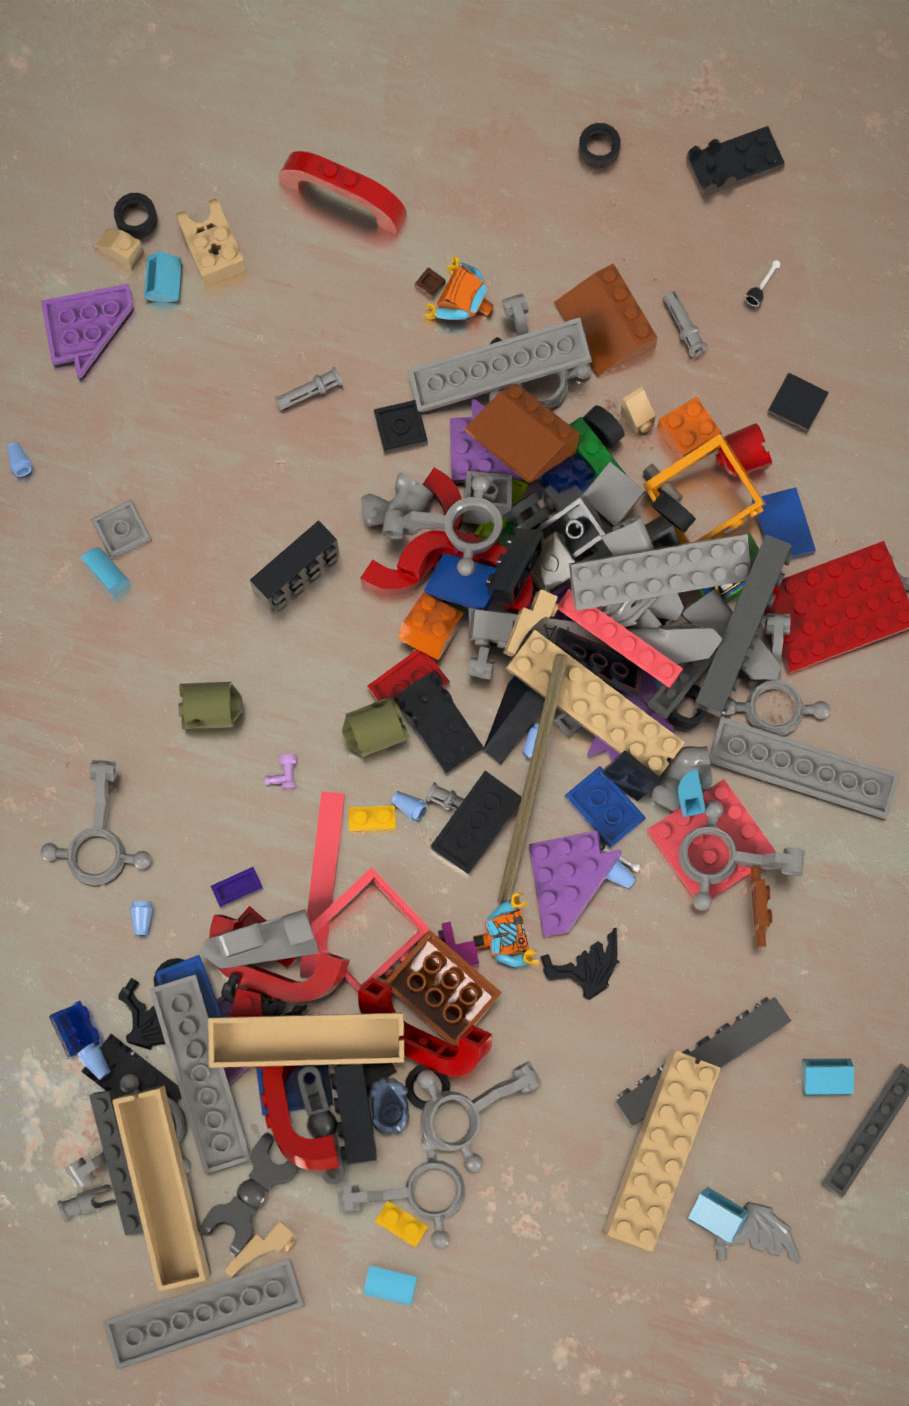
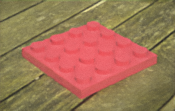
(709, 852)

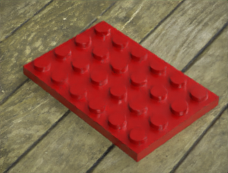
(841, 606)

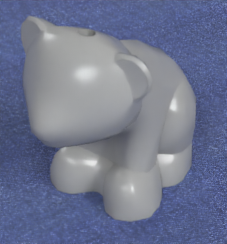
(410, 497)
(685, 760)

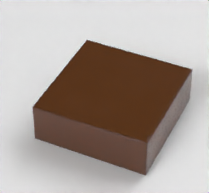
(430, 283)

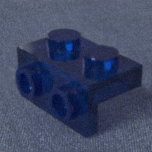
(568, 474)
(74, 1029)

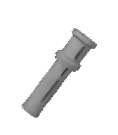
(689, 332)
(318, 385)
(444, 797)

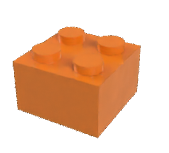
(687, 428)
(430, 626)

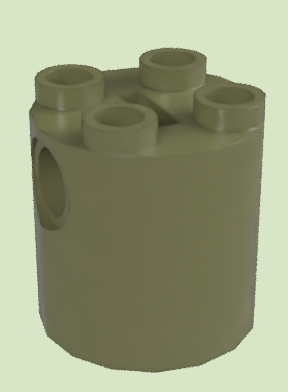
(209, 705)
(374, 727)

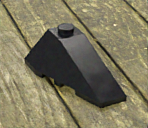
(603, 662)
(516, 714)

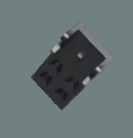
(734, 160)
(438, 722)
(476, 822)
(125, 1061)

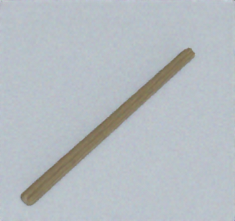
(532, 778)

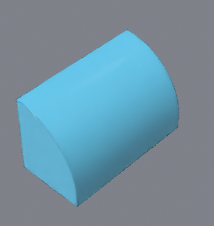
(162, 277)
(105, 570)
(691, 795)
(828, 1076)
(718, 1214)
(390, 1285)

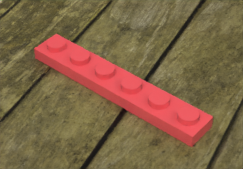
(622, 641)

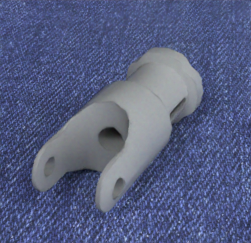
(83, 1203)

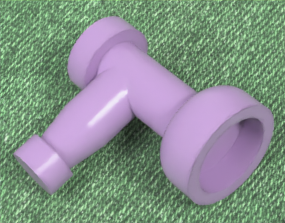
(285, 779)

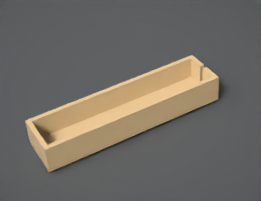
(596, 705)
(306, 1040)
(661, 1150)
(161, 1188)

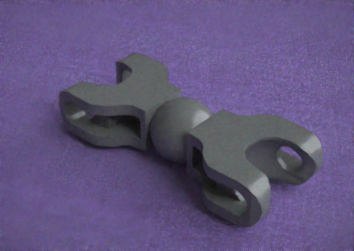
(320, 1120)
(250, 1195)

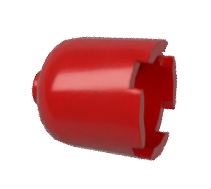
(748, 449)

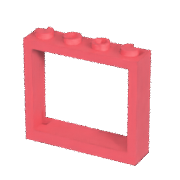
(372, 876)

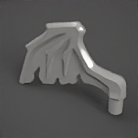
(624, 613)
(762, 1230)

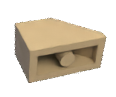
(120, 247)
(638, 411)

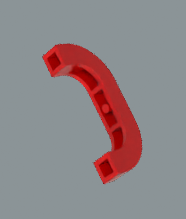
(310, 167)
(435, 543)
(389, 581)
(324, 980)
(424, 1047)
(306, 1153)

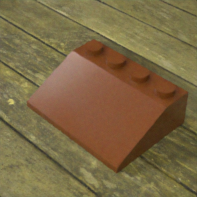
(610, 319)
(523, 433)
(442, 988)

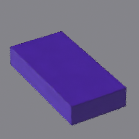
(236, 887)

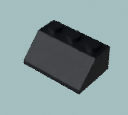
(515, 565)

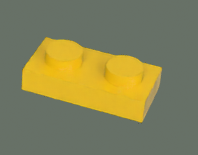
(372, 818)
(401, 1224)

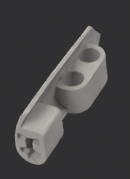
(633, 537)
(714, 613)
(681, 641)
(262, 942)

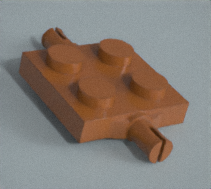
(761, 915)

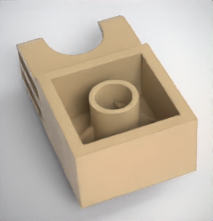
(209, 239)

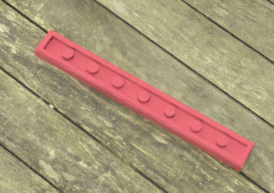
(323, 870)

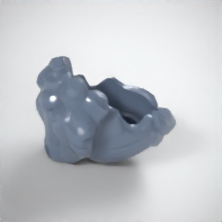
(388, 1105)

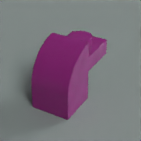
(465, 950)

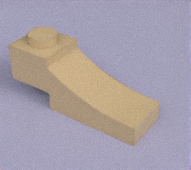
(542, 608)
(278, 1240)

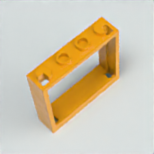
(691, 459)

